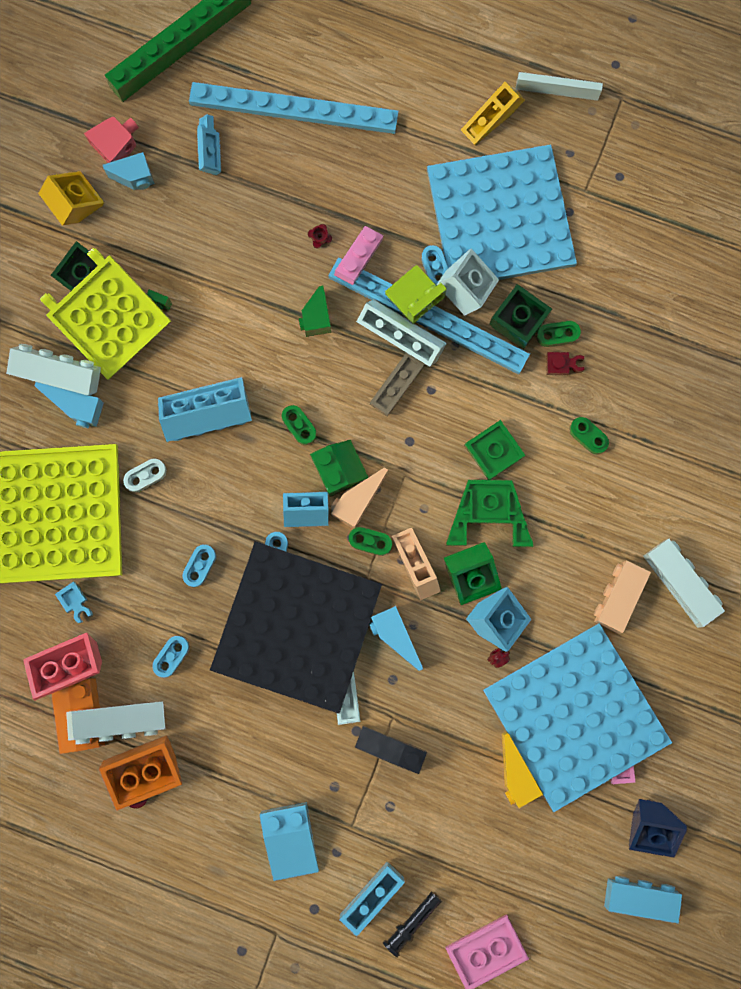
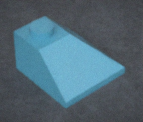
(499, 619)

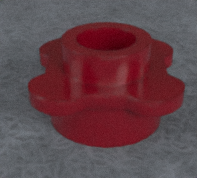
(319, 230)
(499, 658)

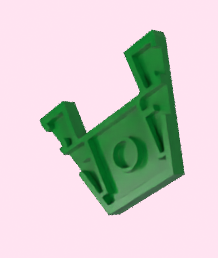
(489, 504)

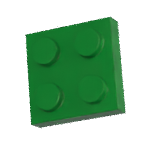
(494, 450)

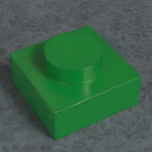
(160, 300)

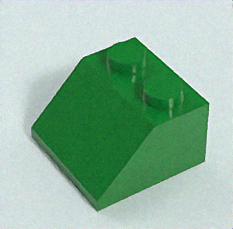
(339, 467)
(473, 573)

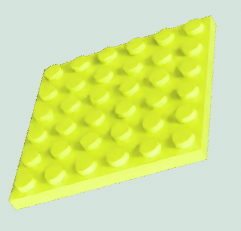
(60, 514)

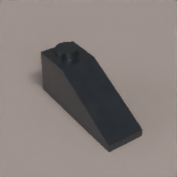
(391, 750)

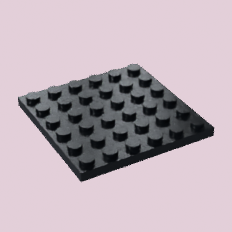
(296, 627)

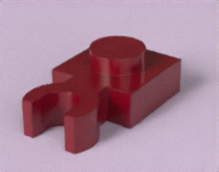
(559, 363)

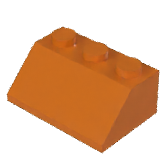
(75, 698)
(141, 772)

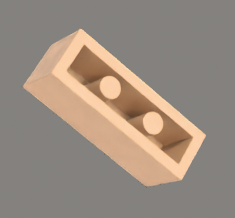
(621, 596)

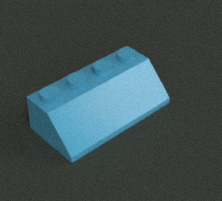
(204, 409)

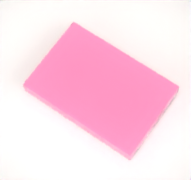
(486, 953)

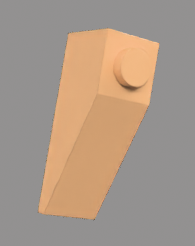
(355, 502)
(416, 564)

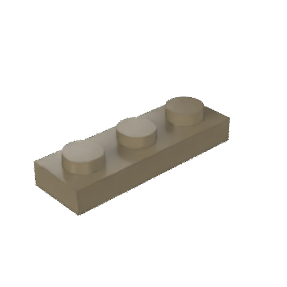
(397, 384)

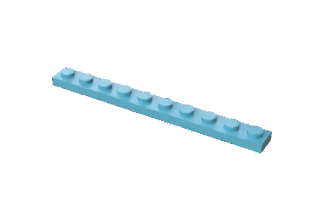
(293, 107)
(443, 324)

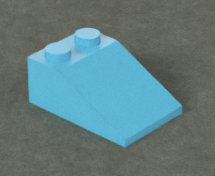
(289, 841)

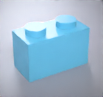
(305, 509)

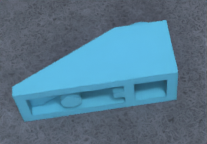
(81, 408)
(393, 632)

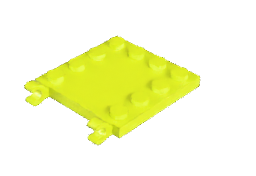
(107, 315)

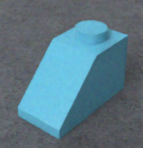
(130, 171)

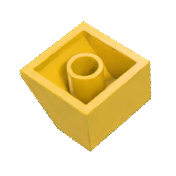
(70, 197)

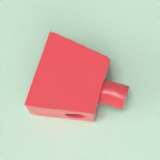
(113, 139)

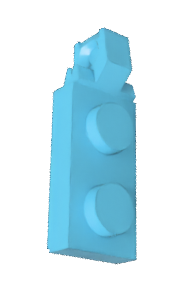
(208, 146)

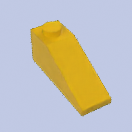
(493, 113)
(517, 777)

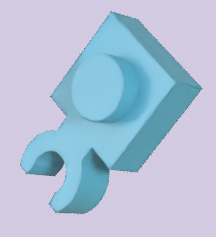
(72, 600)

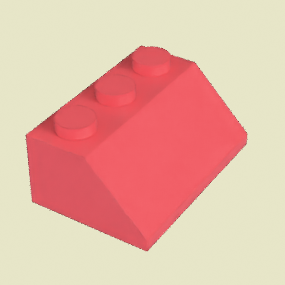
(62, 665)

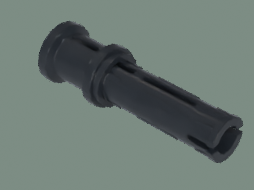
(405, 932)

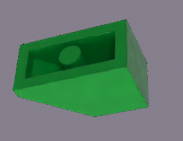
(315, 315)

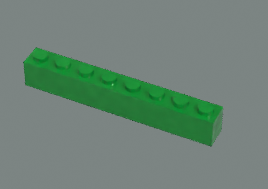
(171, 45)

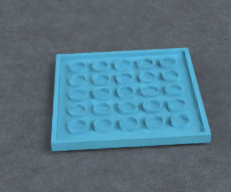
(503, 210)
(577, 717)

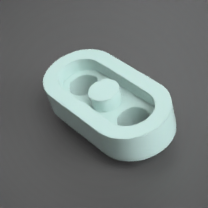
(144, 473)

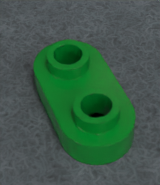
(557, 333)
(298, 426)
(587, 437)
(370, 541)

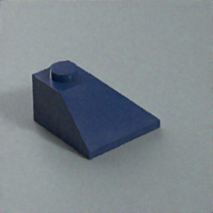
(655, 829)

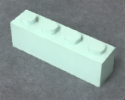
(401, 332)
(53, 369)
(684, 583)
(115, 721)

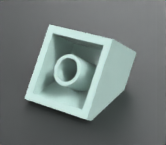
(468, 282)

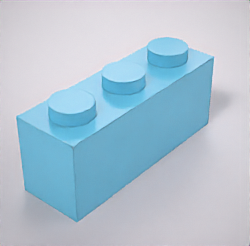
(371, 898)
(643, 899)

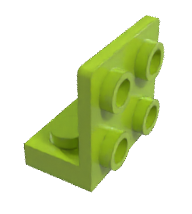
(415, 294)

